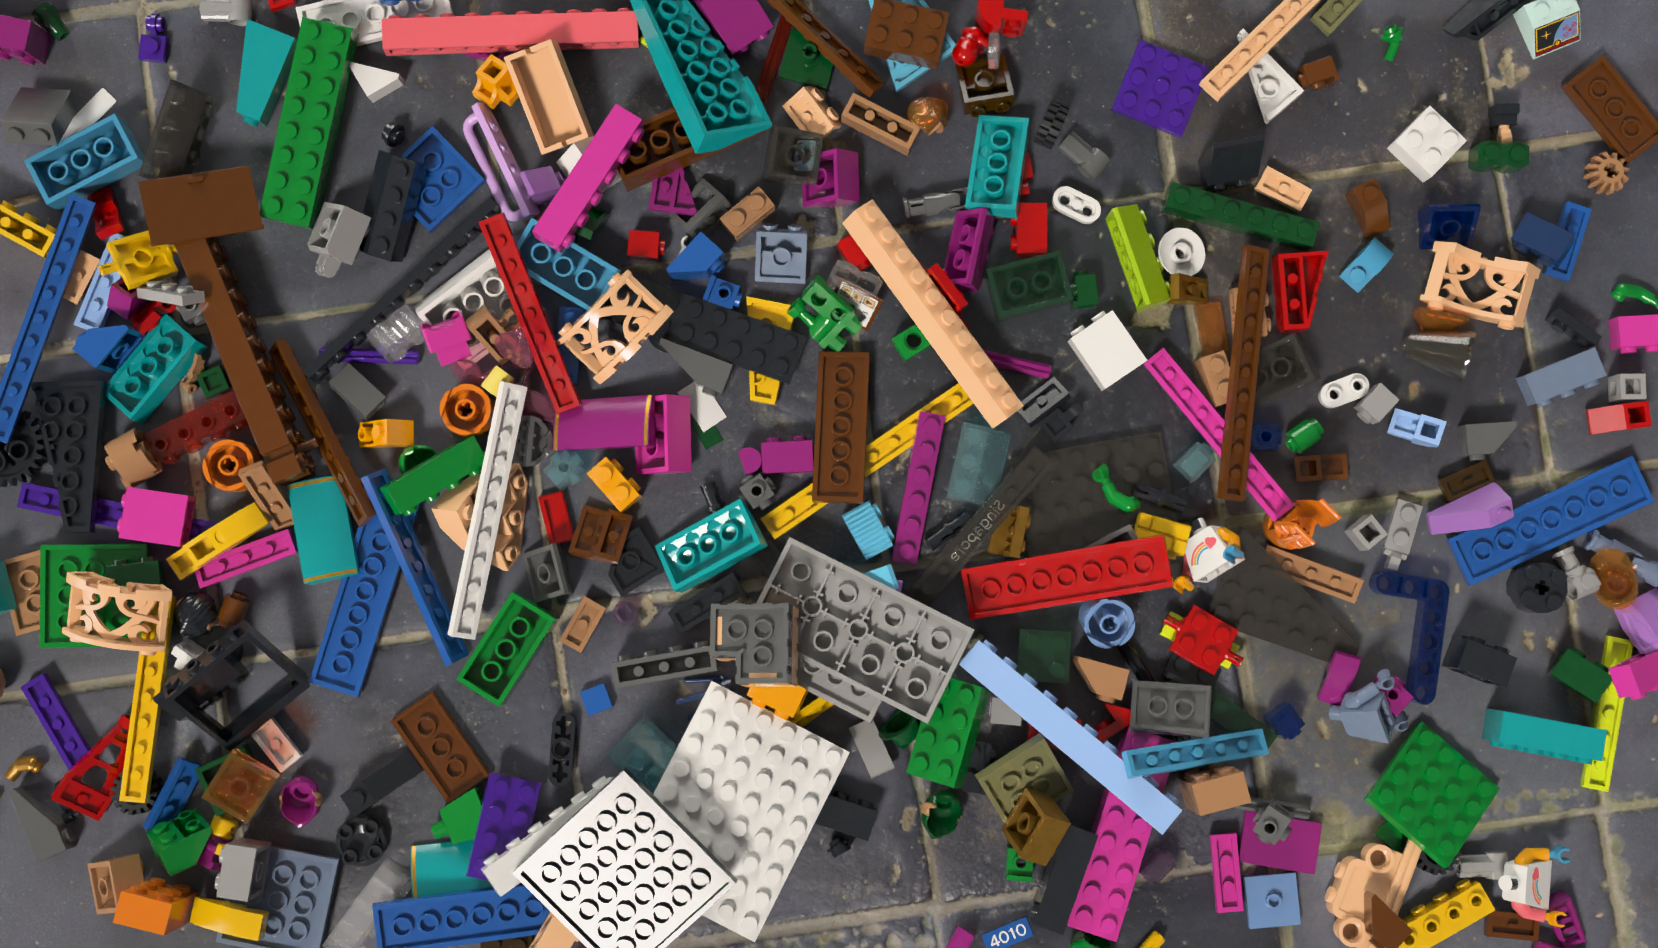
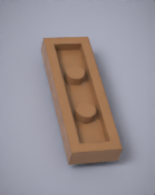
(267, 495)

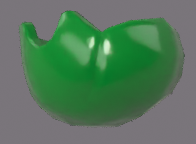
(414, 456)

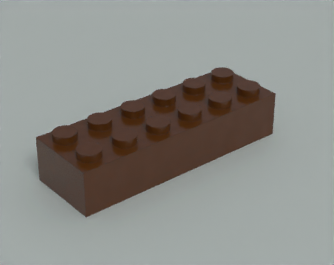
(662, 151)

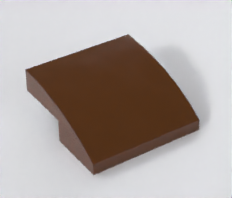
(600, 535)

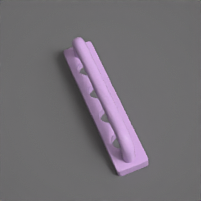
(506, 161)

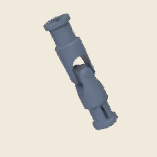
(1645, 569)

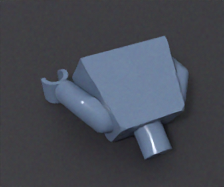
(1367, 711)

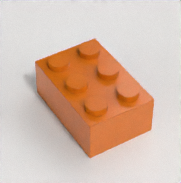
(155, 906)

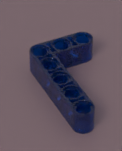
(1422, 627)

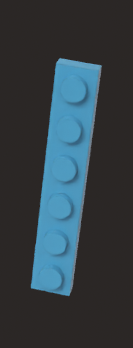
(1194, 753)

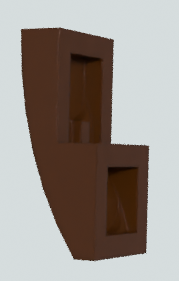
(1321, 467)

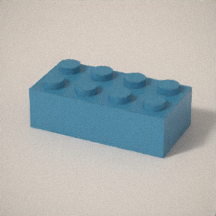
(86, 161)
(573, 273)

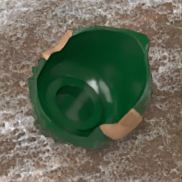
(941, 813)

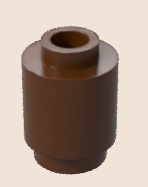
(233, 609)

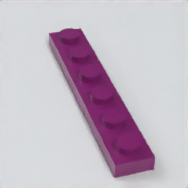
(917, 488)

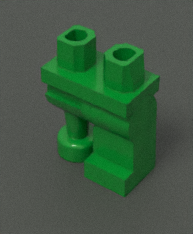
(832, 315)

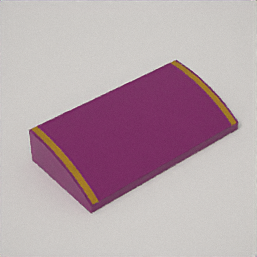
(606, 424)

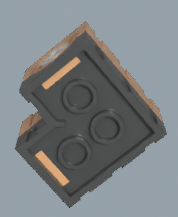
(759, 639)

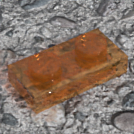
(1211, 328)

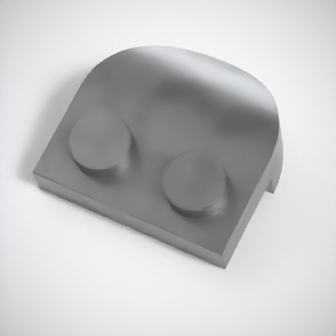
(532, 442)

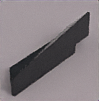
(1481, 17)

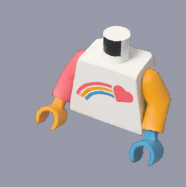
(1208, 554)
(1528, 883)

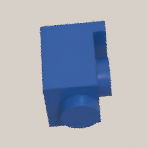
(715, 286)

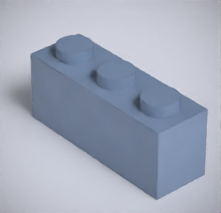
(1561, 378)

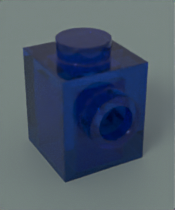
(1265, 437)
(1284, 721)

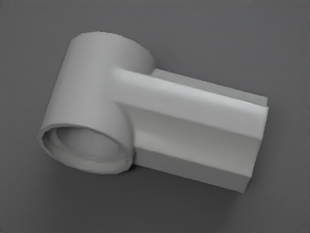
(232, 11)
(1482, 865)

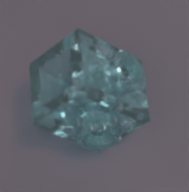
(556, 473)

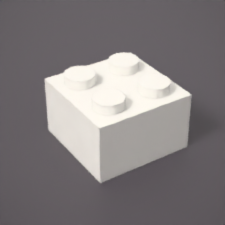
(1426, 144)

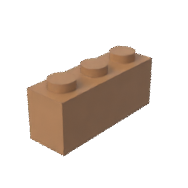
(880, 124)

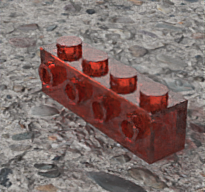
(196, 428)

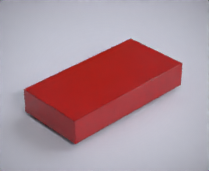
(556, 517)

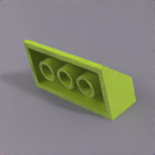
(1137, 257)

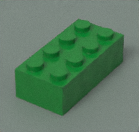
(507, 649)
(947, 742)

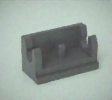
(357, 392)

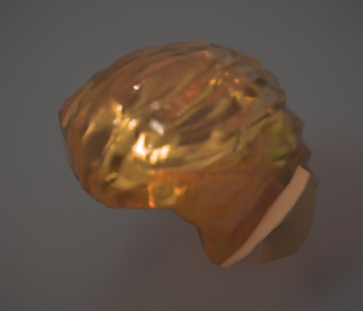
(929, 114)

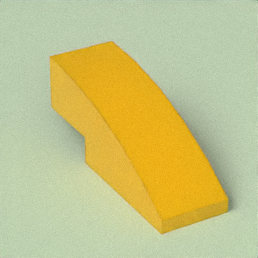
(229, 918)

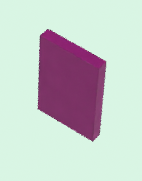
(1295, 854)

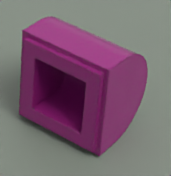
(750, 460)
(961, 938)

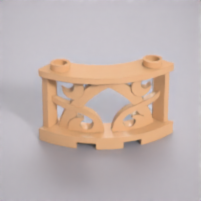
(1512, 271)
(603, 362)
(83, 593)

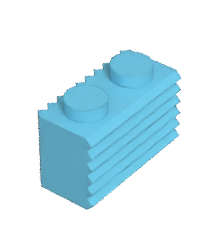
(868, 530)

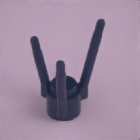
(724, 682)

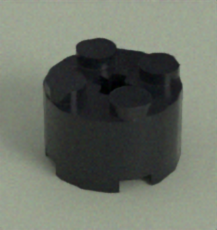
(1551, 584)

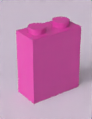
(156, 517)

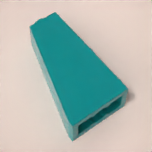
(264, 72)

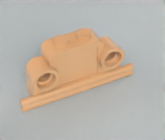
(1378, 871)

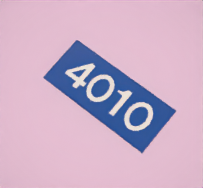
(1008, 934)

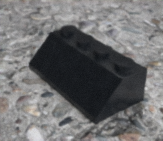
(392, 205)

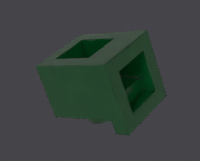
(1084, 290)

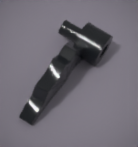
(69, 814)

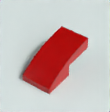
(107, 213)

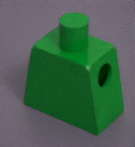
(460, 817)

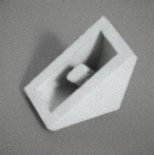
(375, 81)

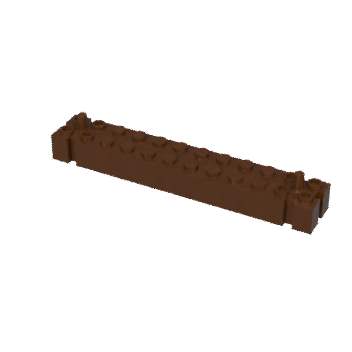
(246, 362)

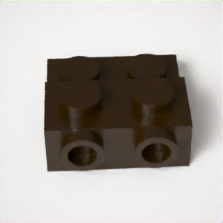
(985, 88)

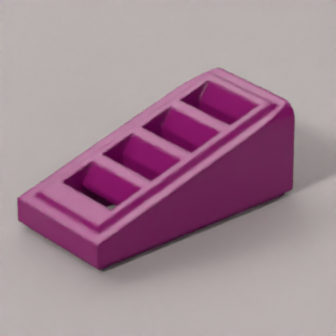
(1562, 902)

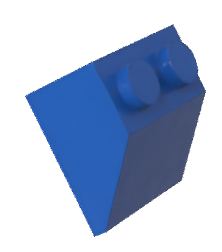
(698, 261)
(108, 346)

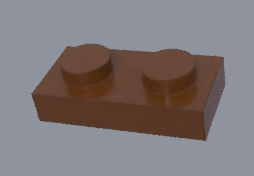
(1510, 926)

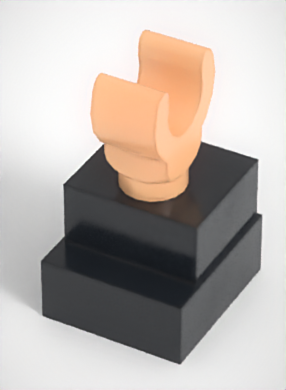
(1503, 117)

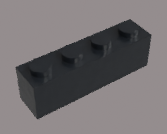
(847, 815)

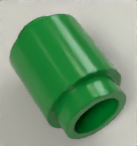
(1304, 435)

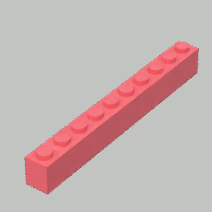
(508, 32)

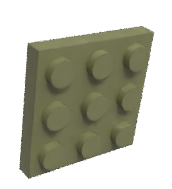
(1027, 766)

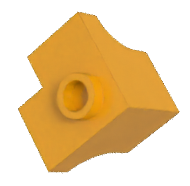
(494, 83)

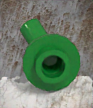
(1392, 35)

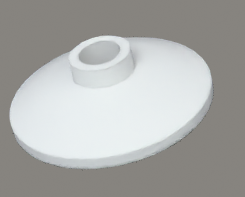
(1190, 249)

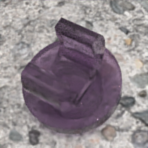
(625, 613)

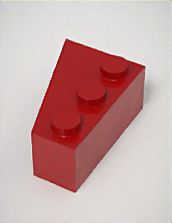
(1296, 288)

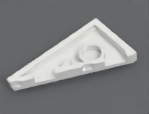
(1272, 85)

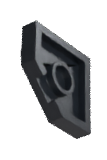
(636, 564)

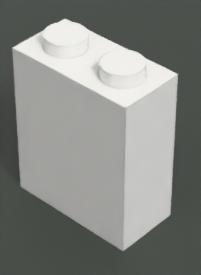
(1106, 349)

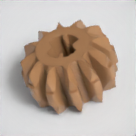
(1598, 176)

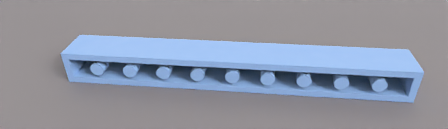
(1069, 736)

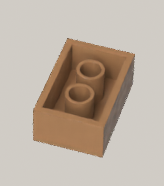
(1214, 789)

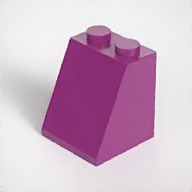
(735, 22)

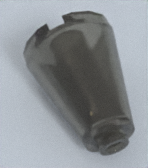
(1441, 351)

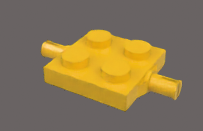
(139, 261)

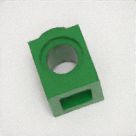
(904, 350)

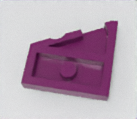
(672, 195)

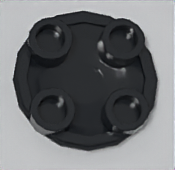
(361, 841)

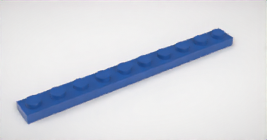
(42, 311)

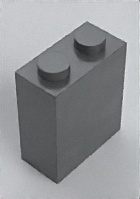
(38, 116)

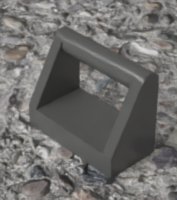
(708, 216)

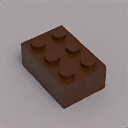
(906, 33)

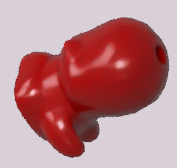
(969, 46)

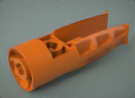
(1298, 524)

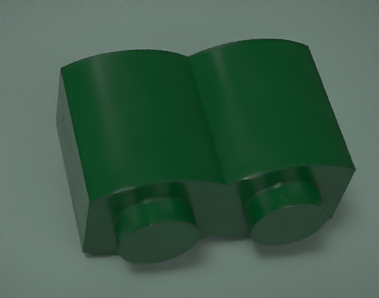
(1498, 157)

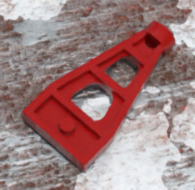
(82, 797)

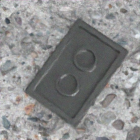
(1170, 709)

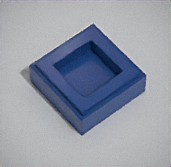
(596, 699)

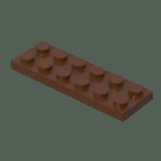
(841, 427)

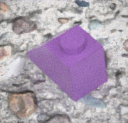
(542, 183)

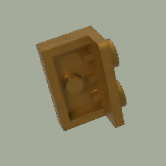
(1009, 536)

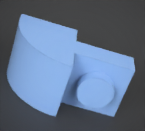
(1419, 429)

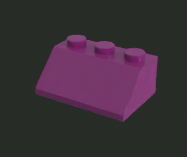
(969, 248)

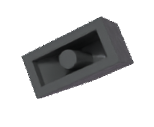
(1483, 438)

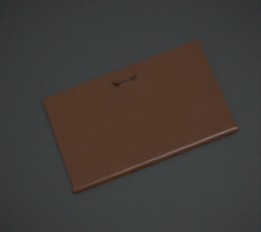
(200, 210)

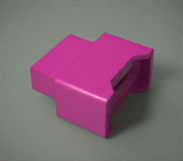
(448, 339)

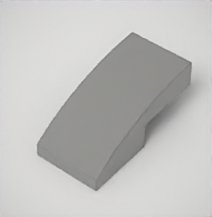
(871, 748)

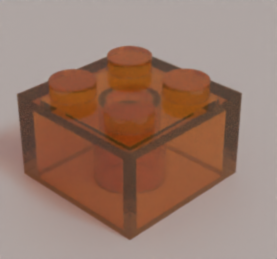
(240, 785)

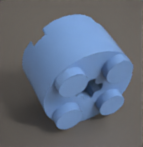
(1107, 632)

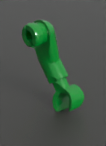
(1634, 291)
(1116, 498)

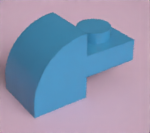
(1366, 264)

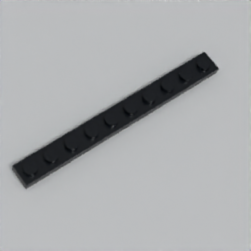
(394, 298)

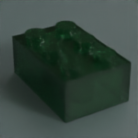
(1028, 286)

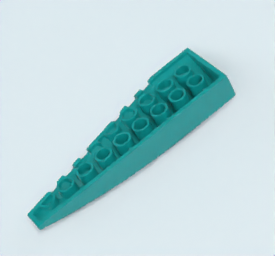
(701, 80)

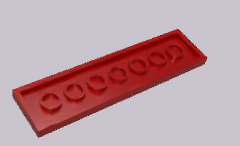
(1067, 577)

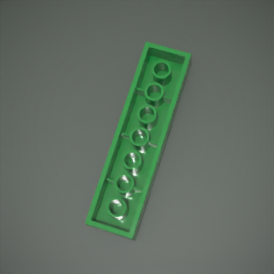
(309, 123)

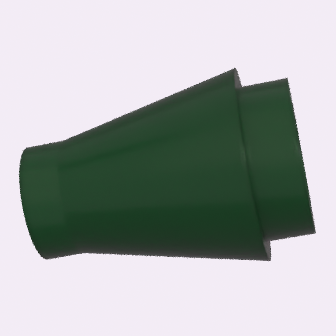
(50, 20)

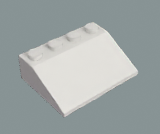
(468, 291)

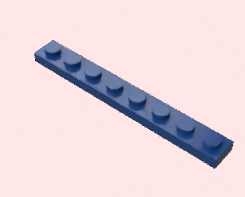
(415, 570)

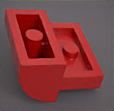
(992, 17)

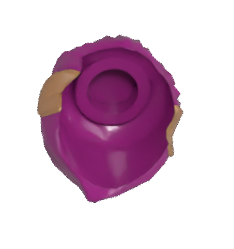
(300, 800)

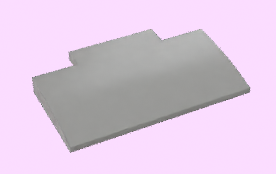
(864, 638)

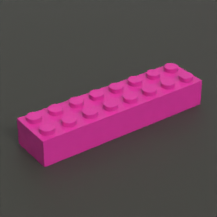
(1116, 855)

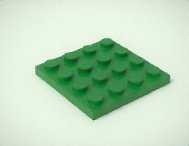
(55, 591)
(1432, 794)

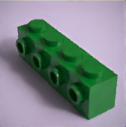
(434, 475)

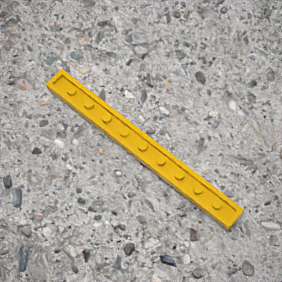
(877, 455)

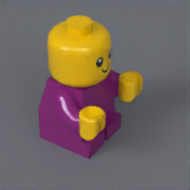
(222, 832)

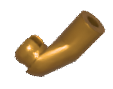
(21, 764)

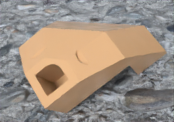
(456, 508)

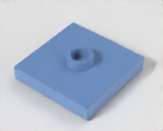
(1271, 900)

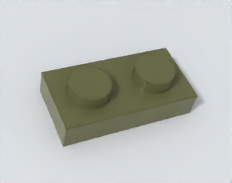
(1333, 14)

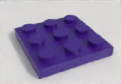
(1160, 89)

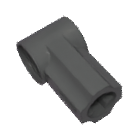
(1088, 160)

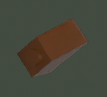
(1369, 208)
(1383, 924)

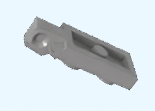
(1400, 533)

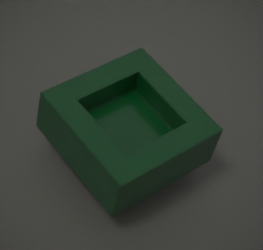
(214, 382)

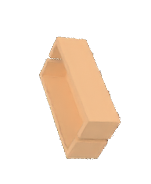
(548, 96)

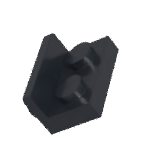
(1183, 672)
(982, 757)

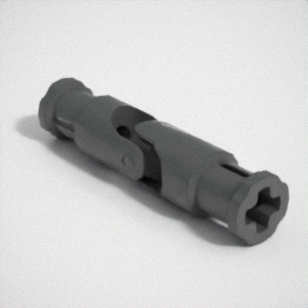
(933, 203)

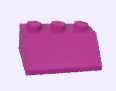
(673, 438)

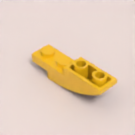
(217, 540)

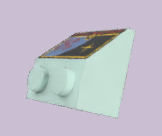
(1548, 25)

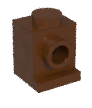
(1317, 74)

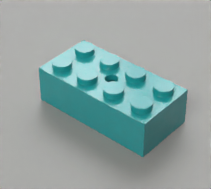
(1543, 736)

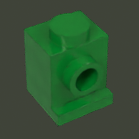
(1014, 872)

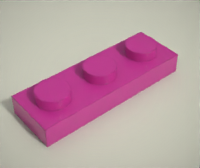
(1226, 872)

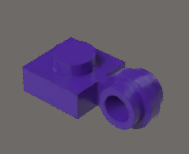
(154, 47)

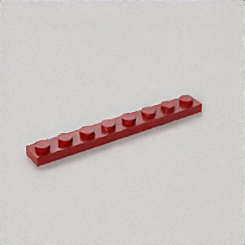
(530, 312)

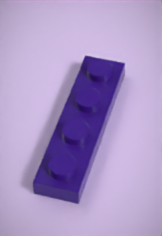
(56, 719)

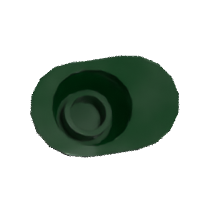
(900, 728)

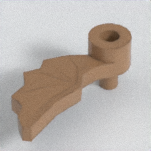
(196, 368)

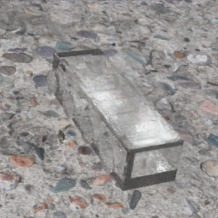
(358, 922)

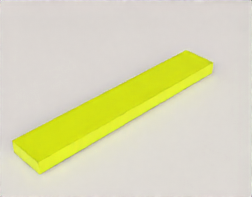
(1607, 716)

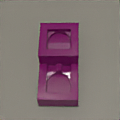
(1339, 678)

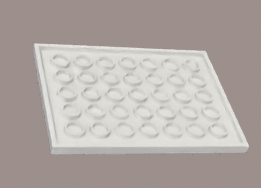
(749, 796)

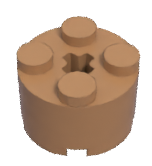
(132, 458)

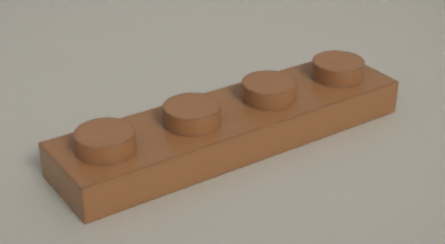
(1318, 575)

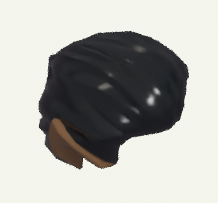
(195, 614)

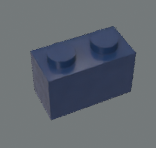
(1542, 240)

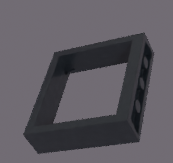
(256, 714)

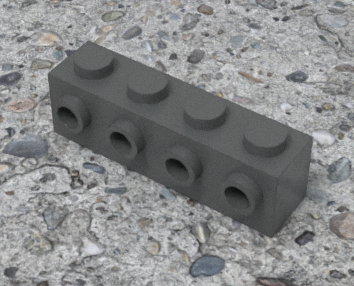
(664, 666)

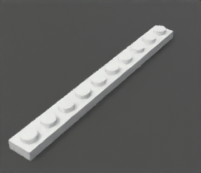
(487, 510)

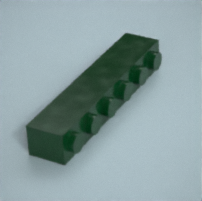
(1240, 217)

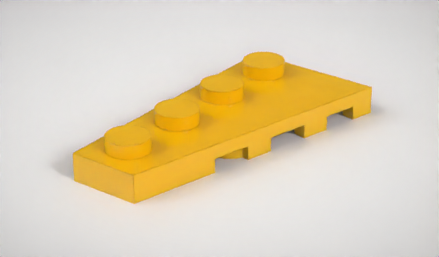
(763, 388)

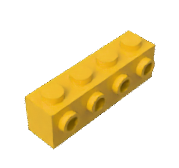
(25, 229)
(1446, 914)

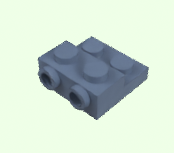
(781, 254)

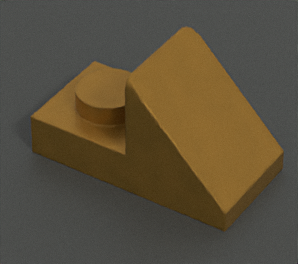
(1188, 290)

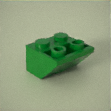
(180, 841)

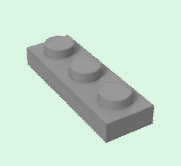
(170, 293)

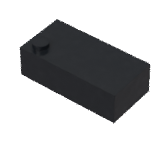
(1063, 879)

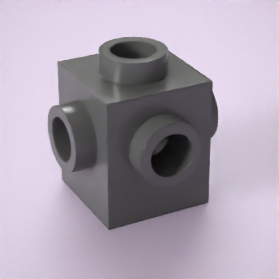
(764, 499)
(1275, 815)

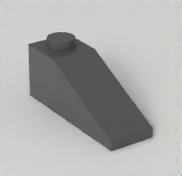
(703, 369)
(44, 829)

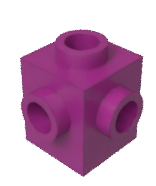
(1397, 696)

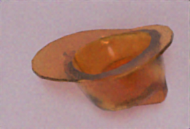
(1617, 578)

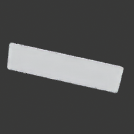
(90, 113)

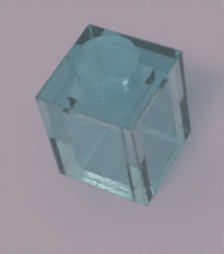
(1194, 461)

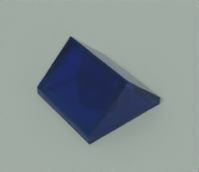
(1447, 224)

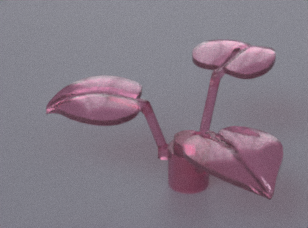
(515, 347)

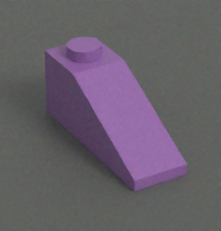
(1472, 512)

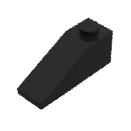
(381, 783)

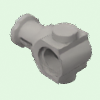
(1580, 579)

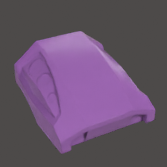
(1641, 621)

